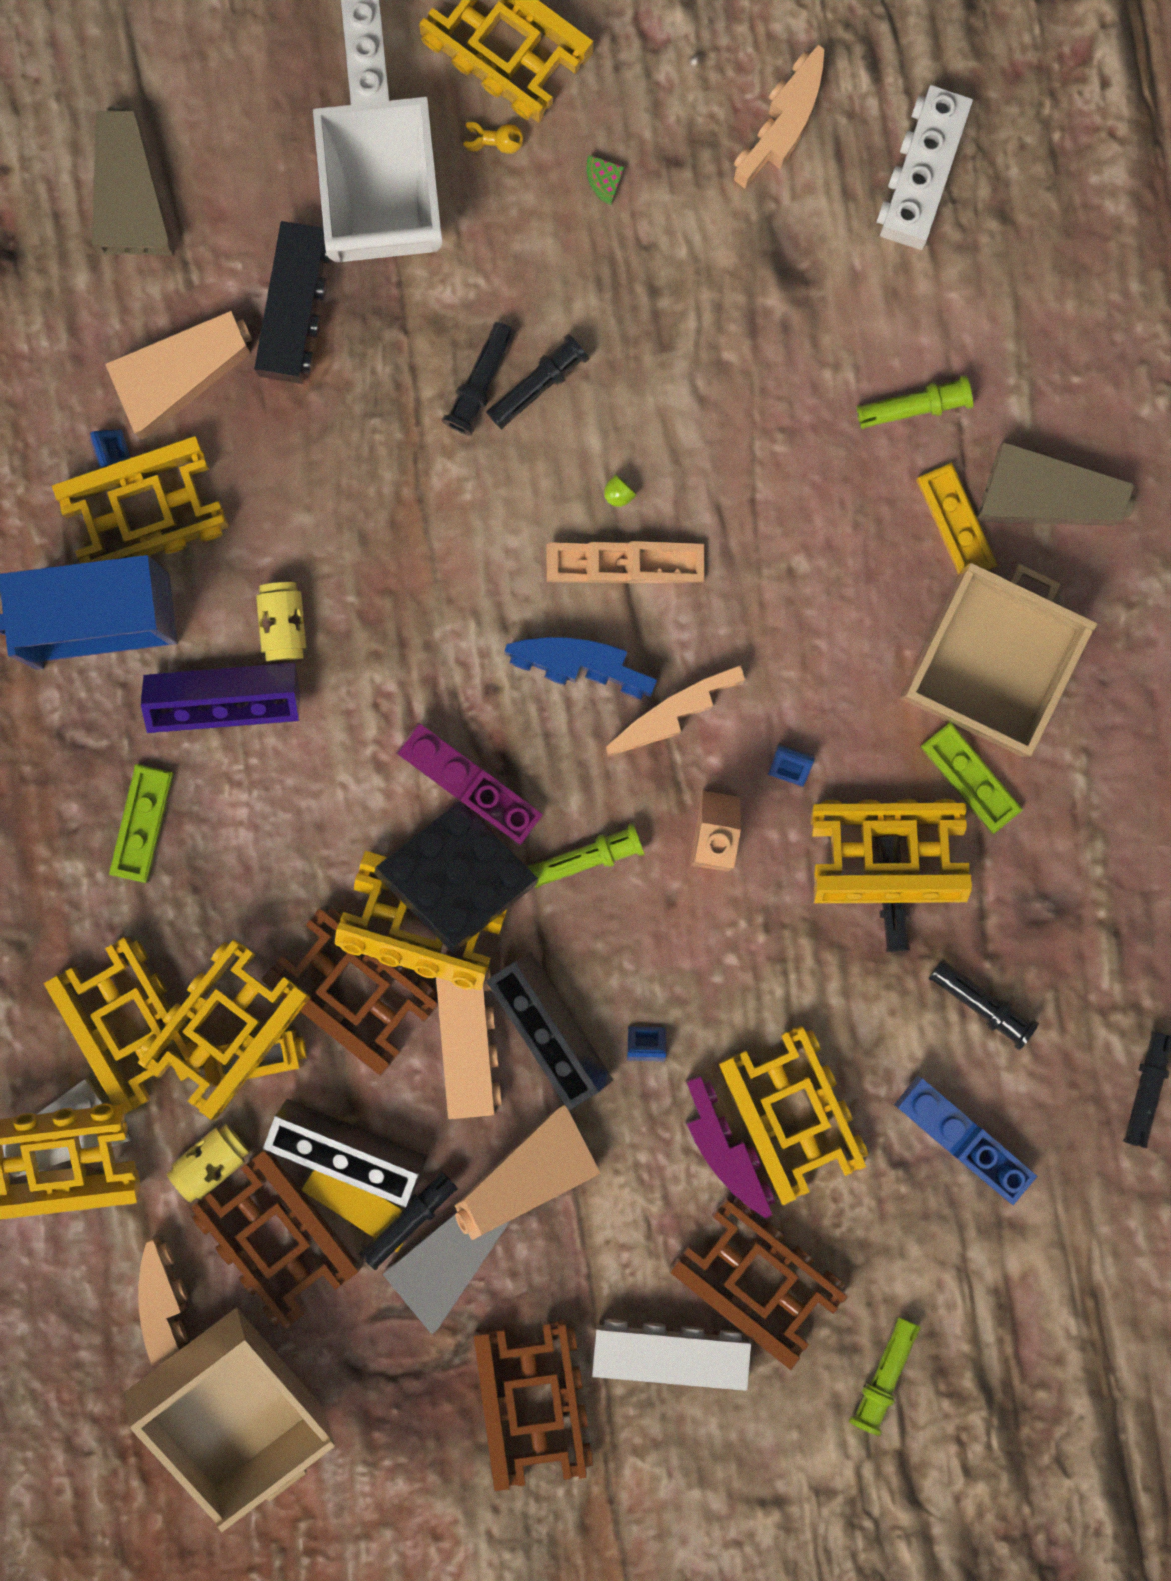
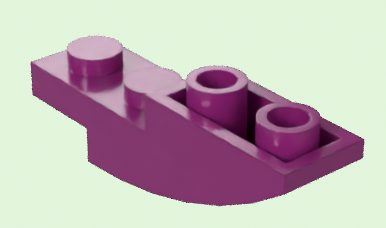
(469, 783)
(731, 1163)

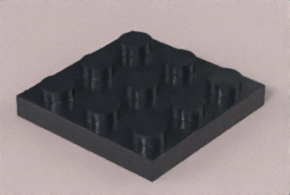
(456, 876)

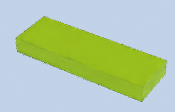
(971, 778)
(141, 823)

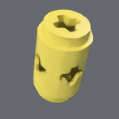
(279, 604)
(196, 1176)

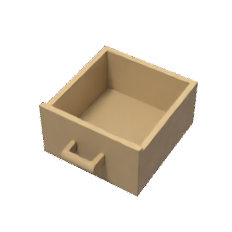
(998, 658)
(229, 1420)

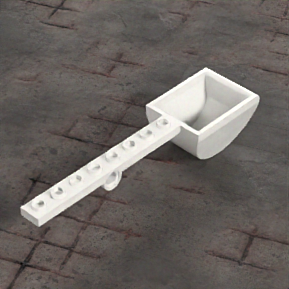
(375, 156)

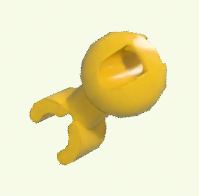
(502, 138)

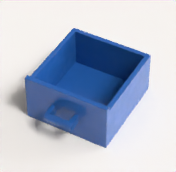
(86, 610)

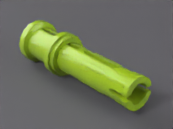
(932, 400)
(604, 851)
(879, 1393)

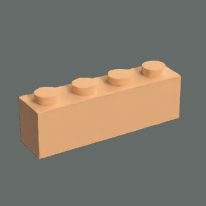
(467, 1050)

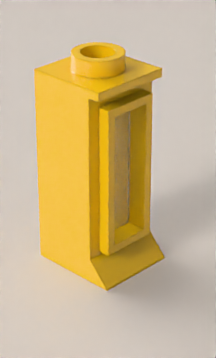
(283, 1056)

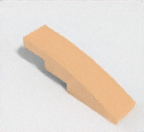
(625, 562)
(663, 719)

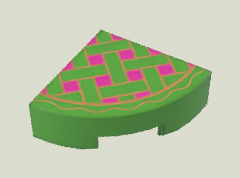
(604, 178)

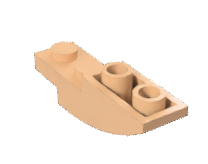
(792, 109)
(158, 1301)

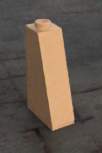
(176, 370)
(717, 832)
(532, 1173)

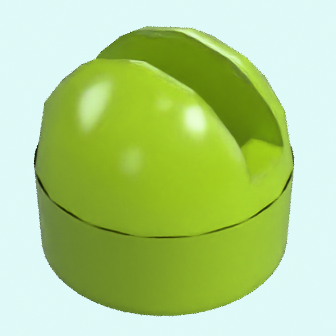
(618, 492)

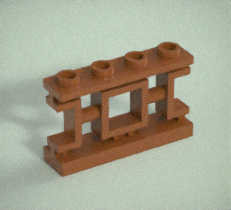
(334, 1011)
(301, 1218)
(740, 1304)
(503, 1407)

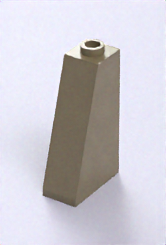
(125, 195)
(1051, 491)

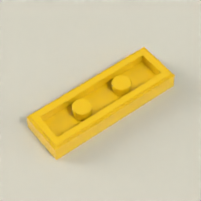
(955, 519)
(352, 1203)

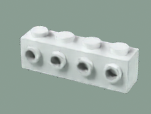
(925, 167)
(671, 1356)

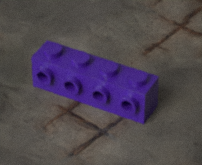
(220, 697)

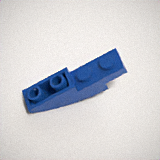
(567, 656)
(965, 1140)

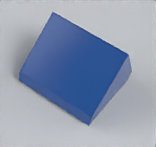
(109, 447)
(791, 764)
(646, 1044)

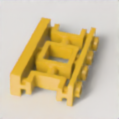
(530, 20)
(131, 477)
(890, 880)
(404, 947)
(97, 1041)
(248, 1048)
(766, 1125)
(66, 1188)

